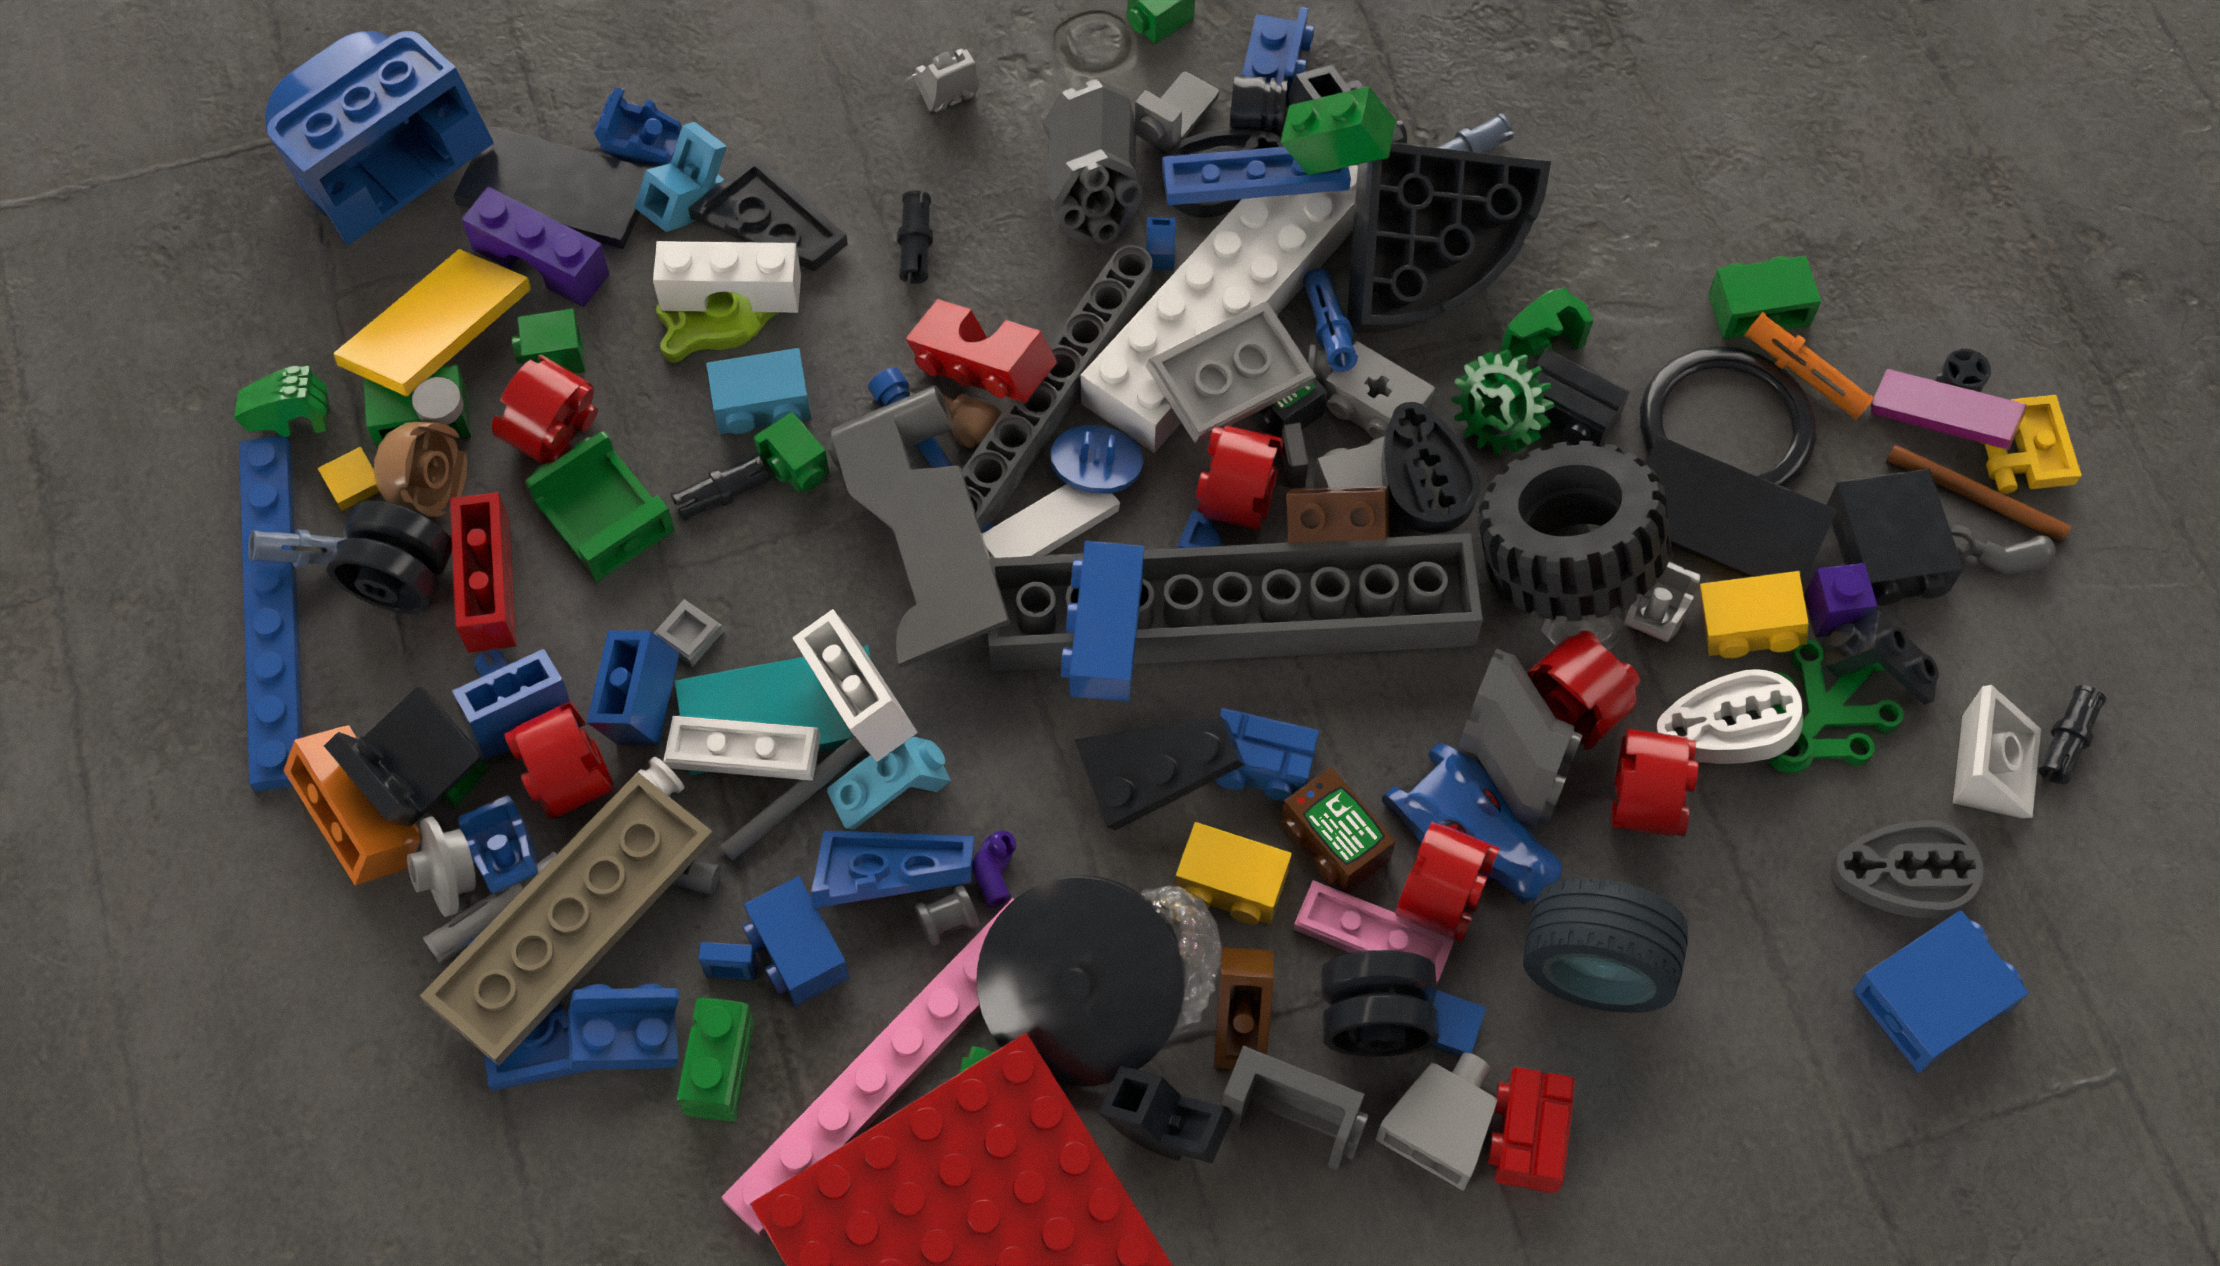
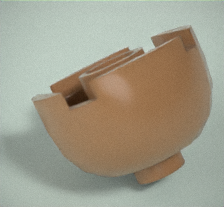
(420, 467)

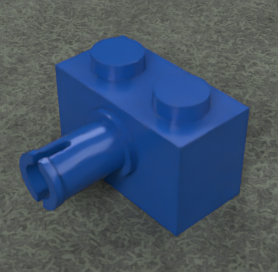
(507, 697)

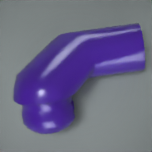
(991, 863)

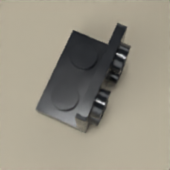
(407, 758)

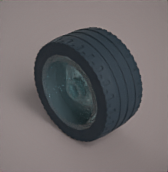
(1606, 945)

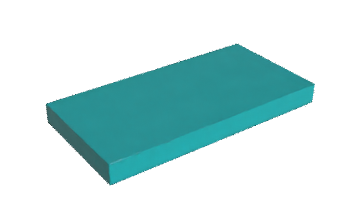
(768, 694)

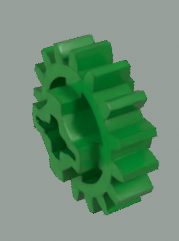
(1521, 406)

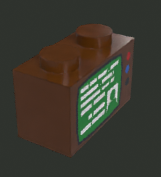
(1336, 831)

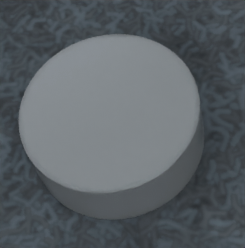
(437, 401)

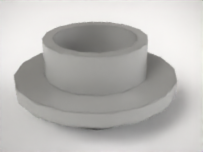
(442, 865)

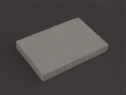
(1230, 371)

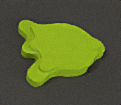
(723, 326)

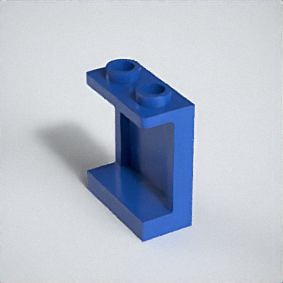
(1940, 990)

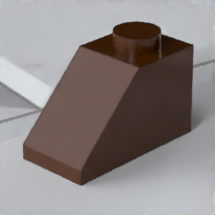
(1243, 1004)

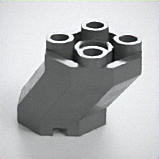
(1092, 163)
(1519, 740)

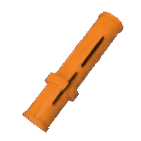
(1854, 399)

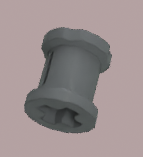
(947, 915)

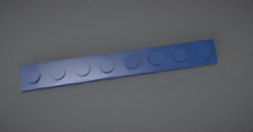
(270, 614)

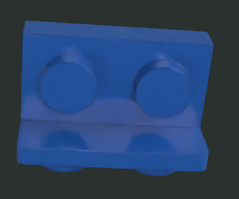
(1277, 47)
(623, 1028)

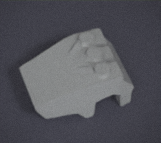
(947, 80)
(1665, 604)

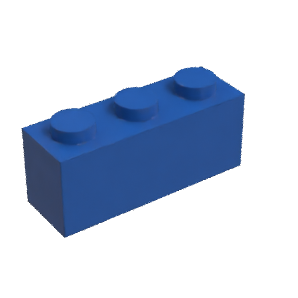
(1104, 621)

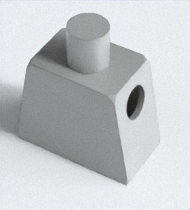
(1443, 1120)

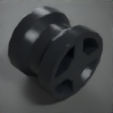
(1966, 365)

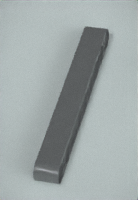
(1057, 394)

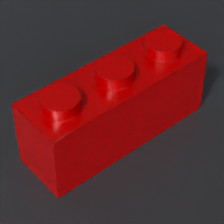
(483, 572)

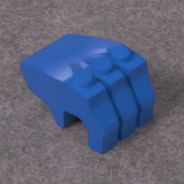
(636, 131)
(499, 844)

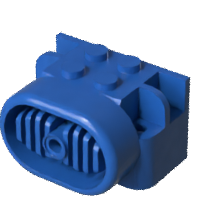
(373, 126)

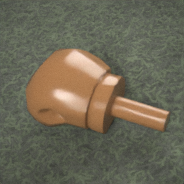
(971, 418)

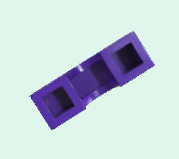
(563, 257)

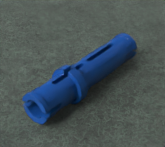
(1338, 347)

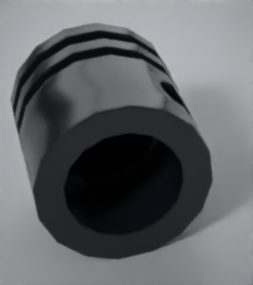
(1258, 103)

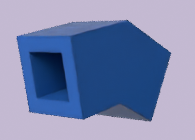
(1161, 242)

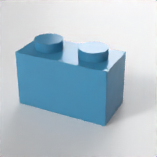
(757, 390)

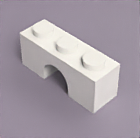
(759, 271)

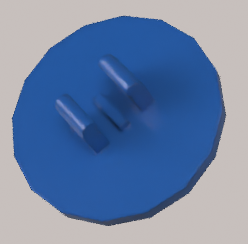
(1096, 459)

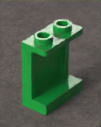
(598, 506)

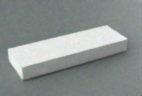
(1049, 523)
(742, 748)

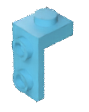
(875, 784)

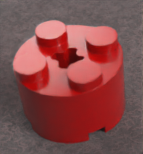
(544, 410)
(1240, 477)
(1586, 686)
(560, 760)
(1654, 782)
(1446, 881)

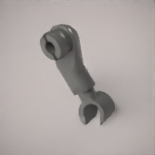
(2007, 560)

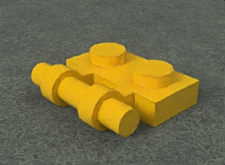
(2043, 450)

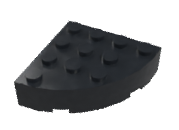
(1436, 230)

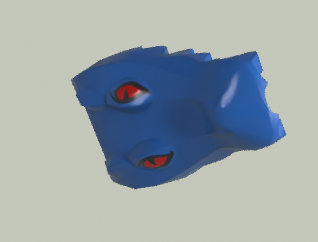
(1467, 800)

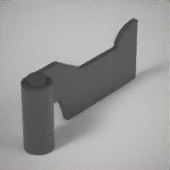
(931, 521)

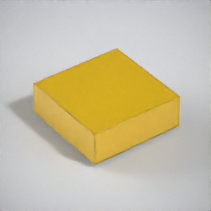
(350, 478)

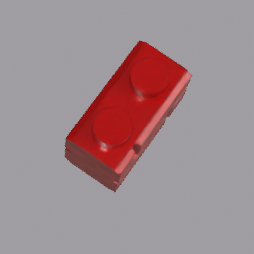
(1533, 1129)

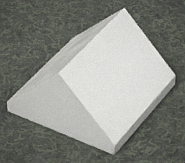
(1997, 756)

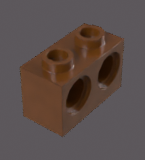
(1338, 514)

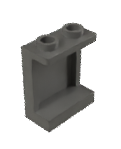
(1298, 1097)

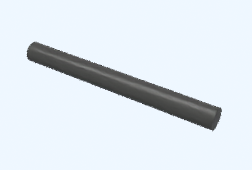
(792, 799)

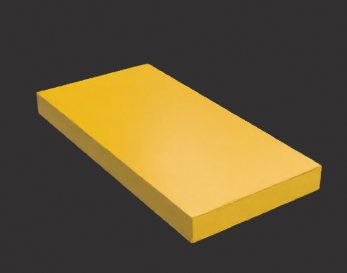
(432, 322)

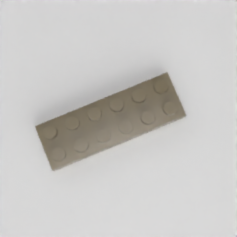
(567, 918)

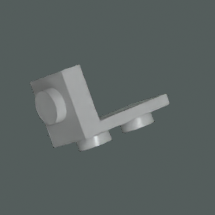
(1176, 113)

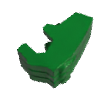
(1543, 320)
(282, 397)

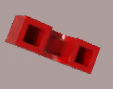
(955, 346)

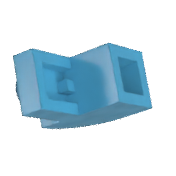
(674, 187)

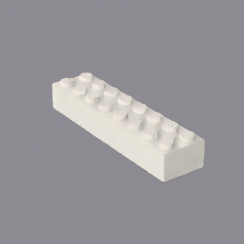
(1247, 259)

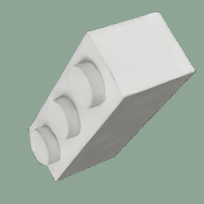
(854, 685)

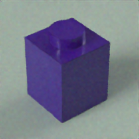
(1839, 597)

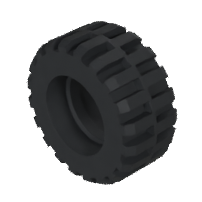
(1581, 571)

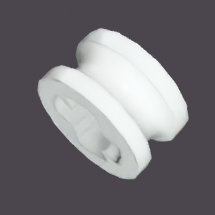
(662, 777)

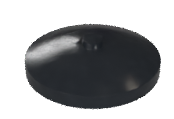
(1084, 975)

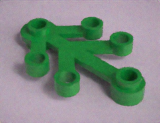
(1828, 711)

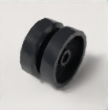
(390, 557)
(1379, 1003)

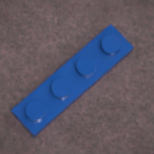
(1243, 176)

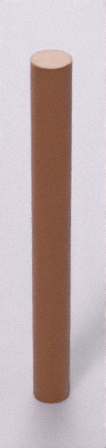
(1981, 494)

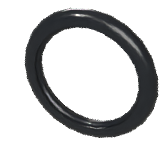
(1748, 362)

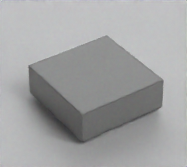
(689, 632)

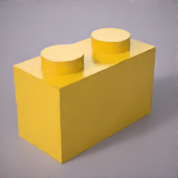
(1754, 614)
(1233, 873)

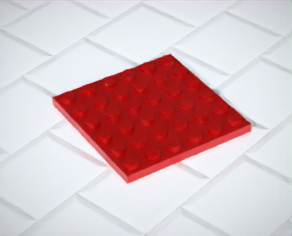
(965, 1177)

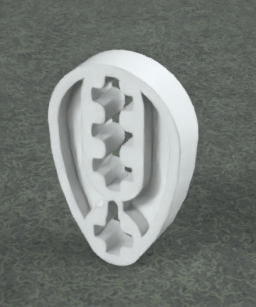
(1735, 694)

